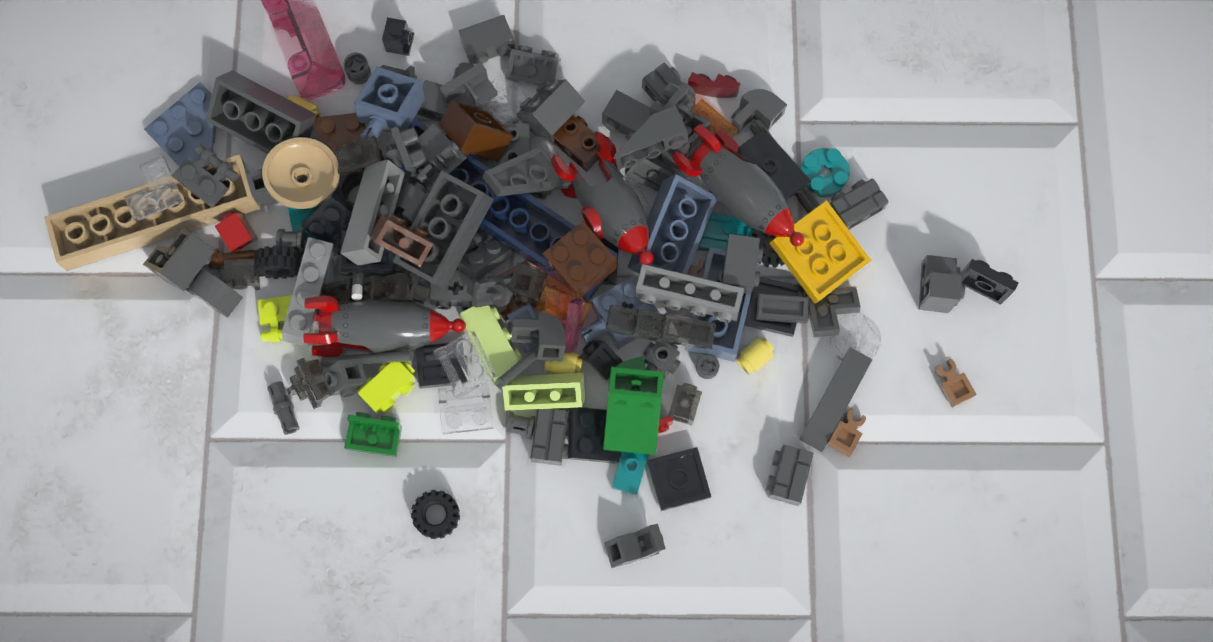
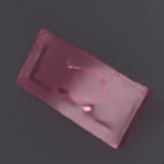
(572, 324)

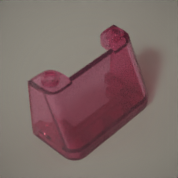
(317, 67)

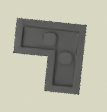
(824, 313)

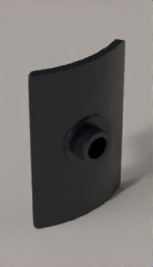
(775, 162)

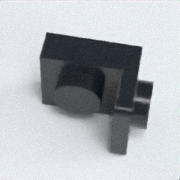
(600, 357)

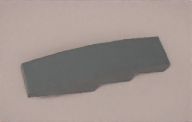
(835, 399)

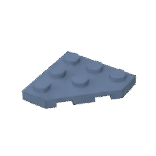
(184, 126)

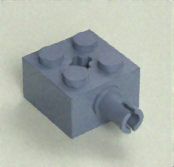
(388, 102)
(620, 295)

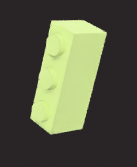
(492, 338)
(545, 391)

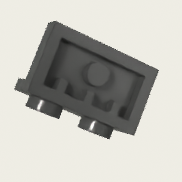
(531, 66)

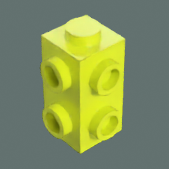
(387, 386)

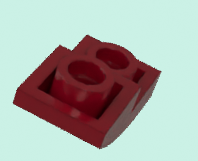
(722, 87)

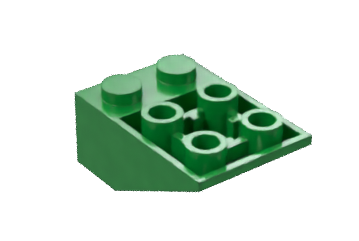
(633, 410)

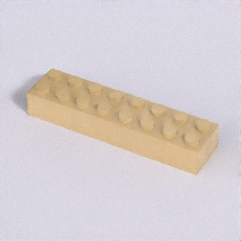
(107, 227)

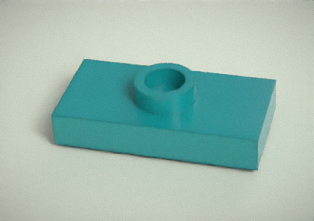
(630, 472)

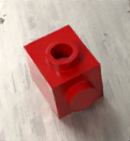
(235, 231)

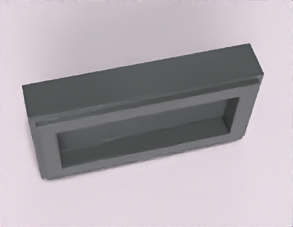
(782, 308)

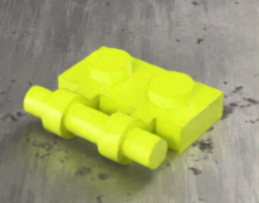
(273, 313)

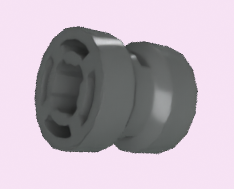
(354, 63)

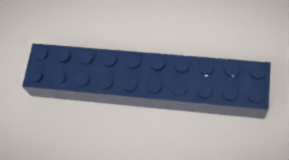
(513, 219)

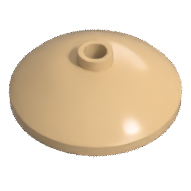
(296, 160)

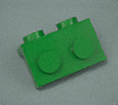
(373, 435)

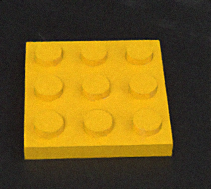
(827, 254)

